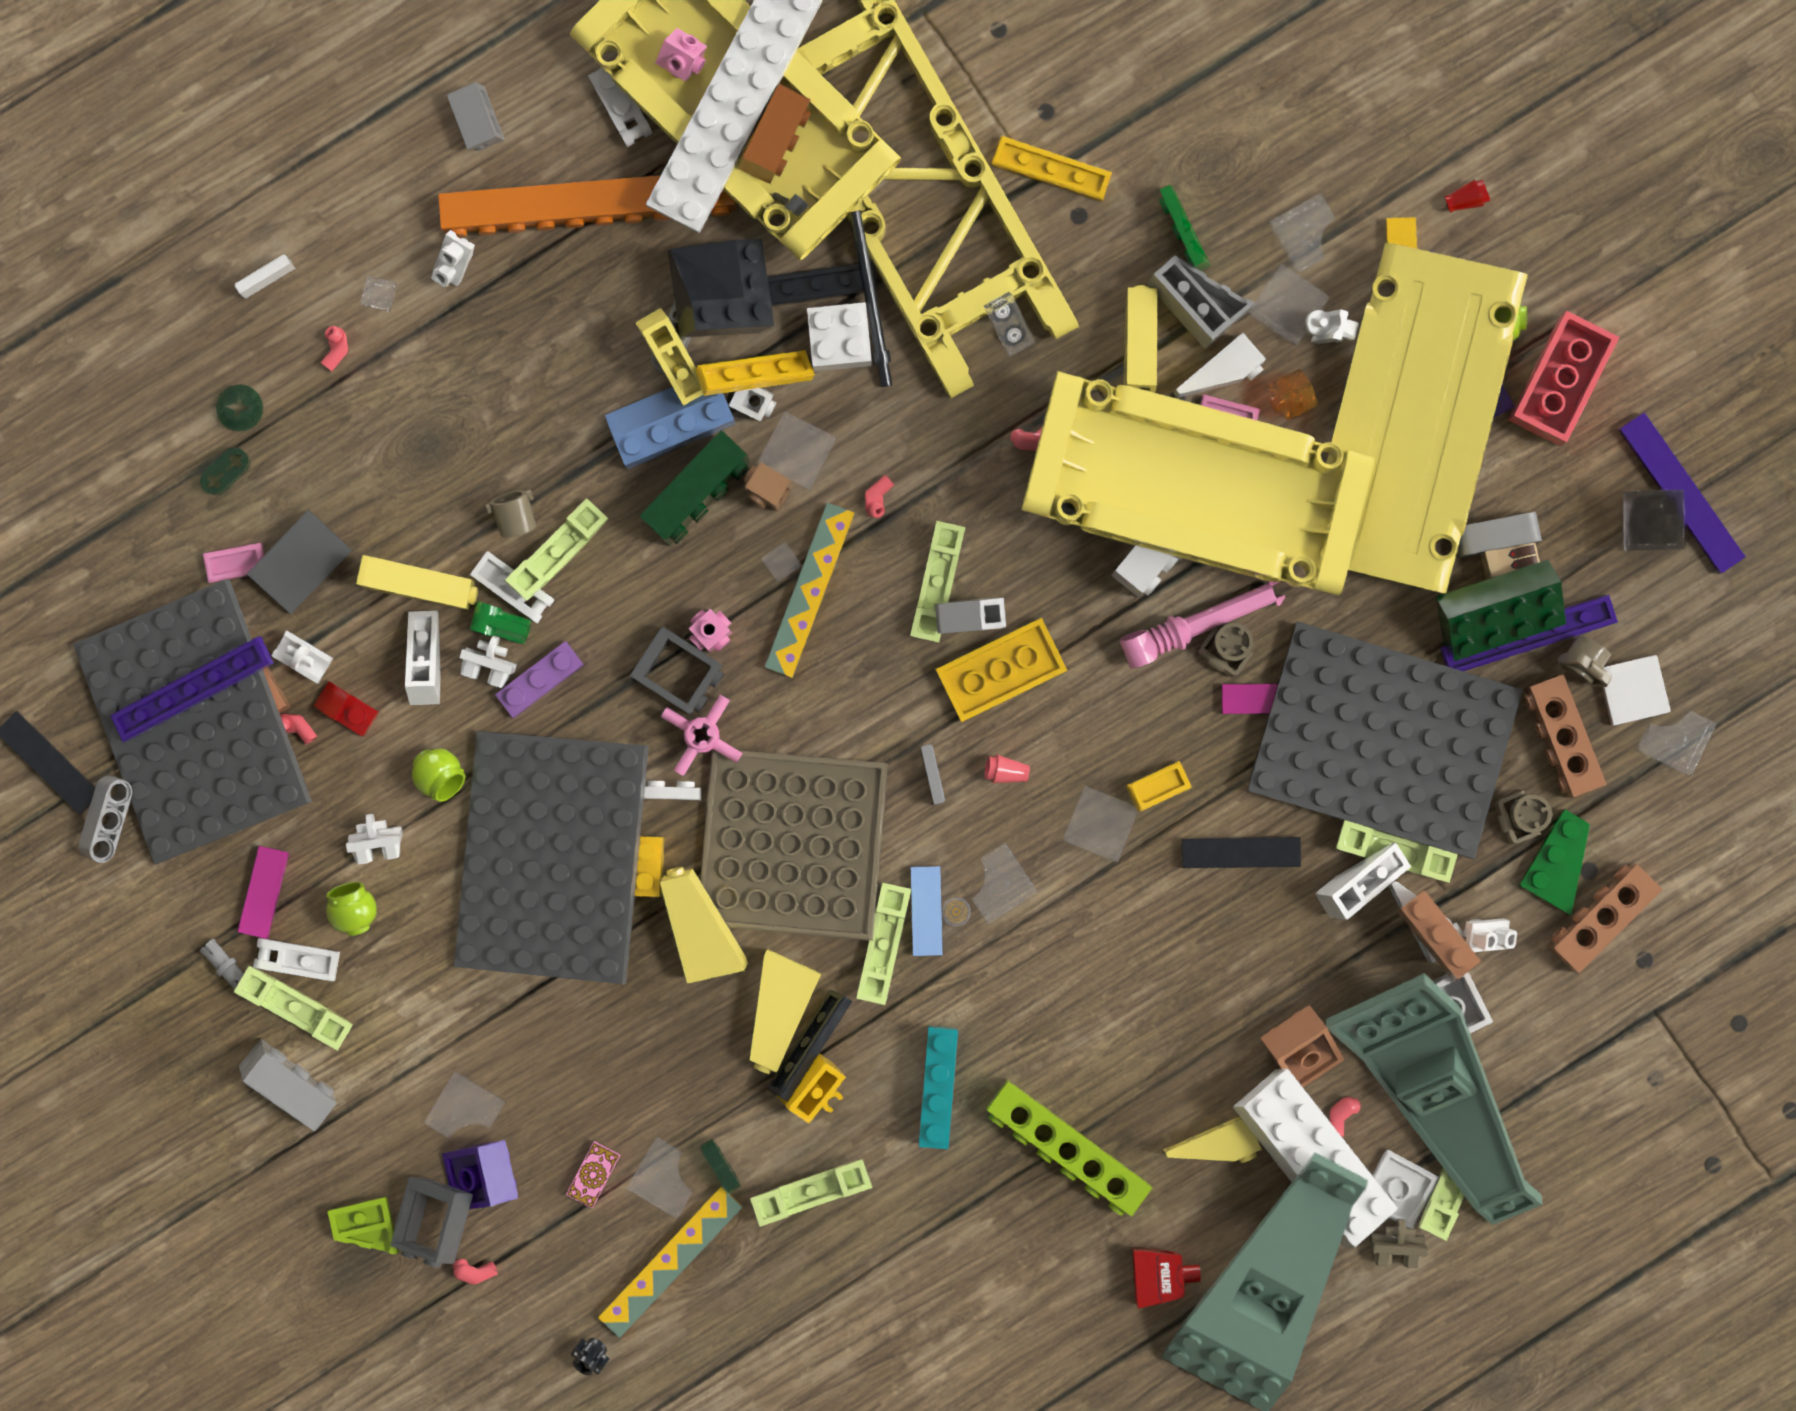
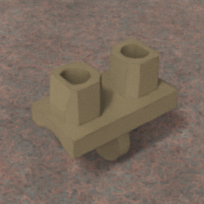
(1398, 1241)

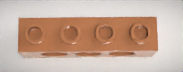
(1589, 774)
(1642, 892)

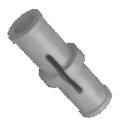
(223, 963)

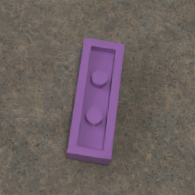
(539, 679)

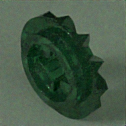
(247, 418)

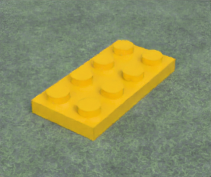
(1001, 670)

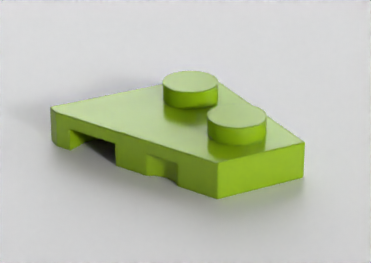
(364, 1224)

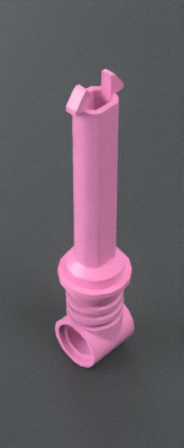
(1144, 646)

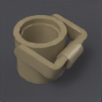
(513, 513)
(1230, 644)
(1586, 662)
(1525, 814)

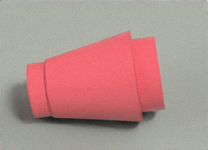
(1005, 770)

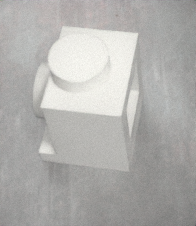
(741, 403)

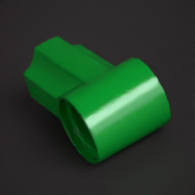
(493, 621)

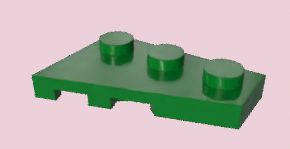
(1183, 229)
(1558, 863)

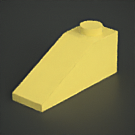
(671, 355)
(1223, 1143)

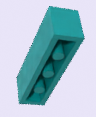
(938, 1087)

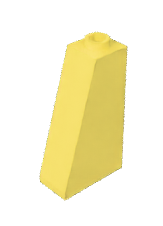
(1141, 338)
(416, 583)
(700, 932)
(781, 1004)

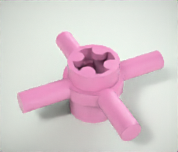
(689, 729)

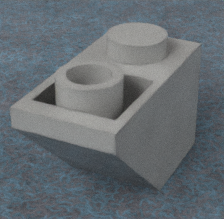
(970, 615)

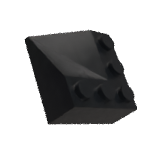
(721, 288)

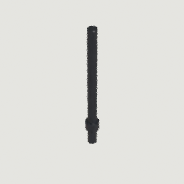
(881, 356)

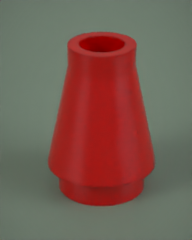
(1468, 196)

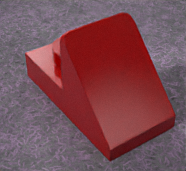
(346, 708)

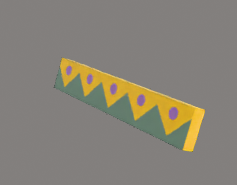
(809, 590)
(670, 1262)

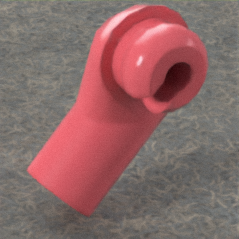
(338, 347)
(1025, 440)
(874, 497)
(297, 724)
(1343, 1110)
(473, 1275)

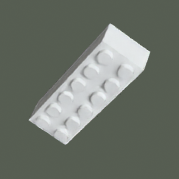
(1294, 1129)

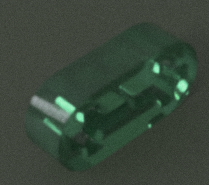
(230, 476)
(720, 1165)

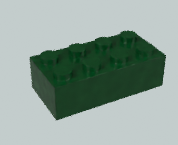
(696, 488)
(1501, 610)

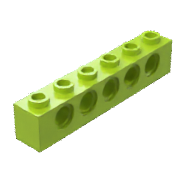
(1134, 1187)

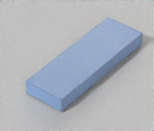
(926, 911)

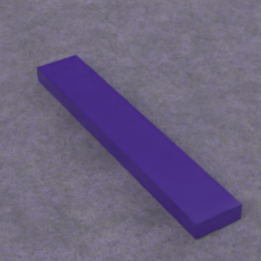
(1671, 475)
(1579, 620)
(191, 689)

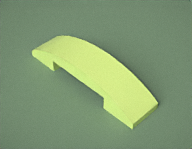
(557, 550)
(937, 578)
(1423, 859)
(884, 947)
(293, 1007)
(811, 1192)
(1442, 1207)

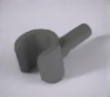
(795, 204)

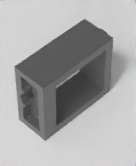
(653, 653)
(411, 1216)

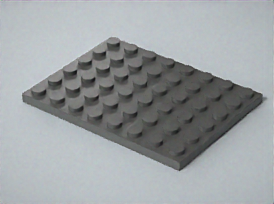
(1384, 740)
(215, 762)
(551, 857)

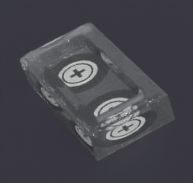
(1009, 324)

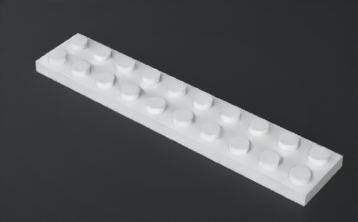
(731, 110)

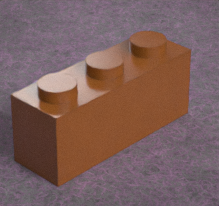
(775, 134)

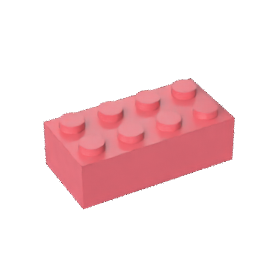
(1563, 378)

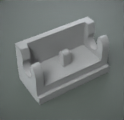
(475, 117)

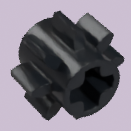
(589, 1356)

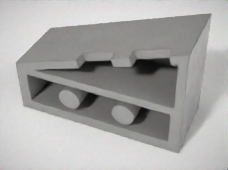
(1197, 300)
(287, 1085)

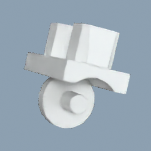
(452, 260)
(1330, 326)
(302, 657)
(475, 659)
(374, 835)
(1489, 935)

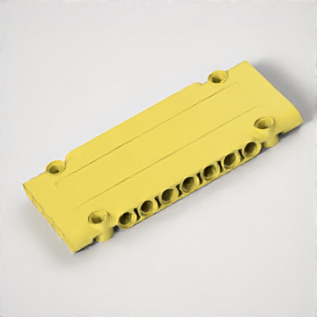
(826, 164)
(1424, 406)
(1198, 483)

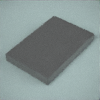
(299, 561)

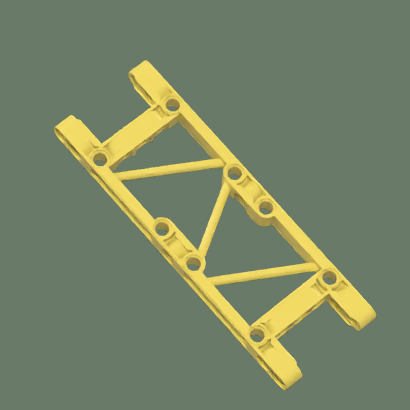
(961, 150)

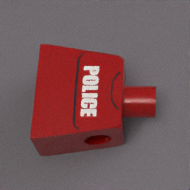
(1160, 1276)

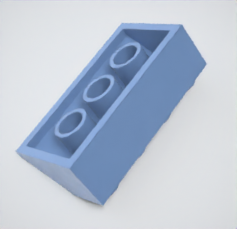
(663, 424)

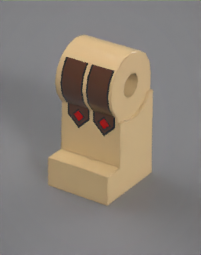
(1508, 559)

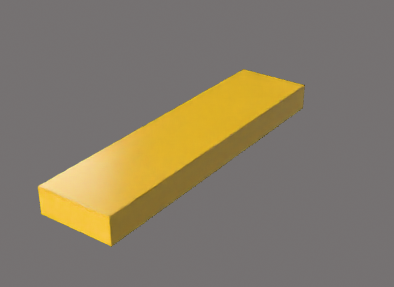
(1051, 168)
(754, 372)

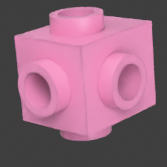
(681, 55)
(715, 641)

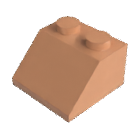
(1303, 1046)

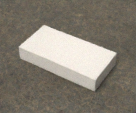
(264, 276)

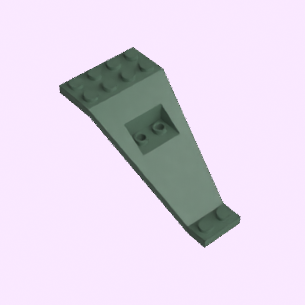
(1431, 1071)
(1262, 1306)

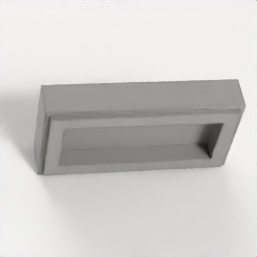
(933, 774)

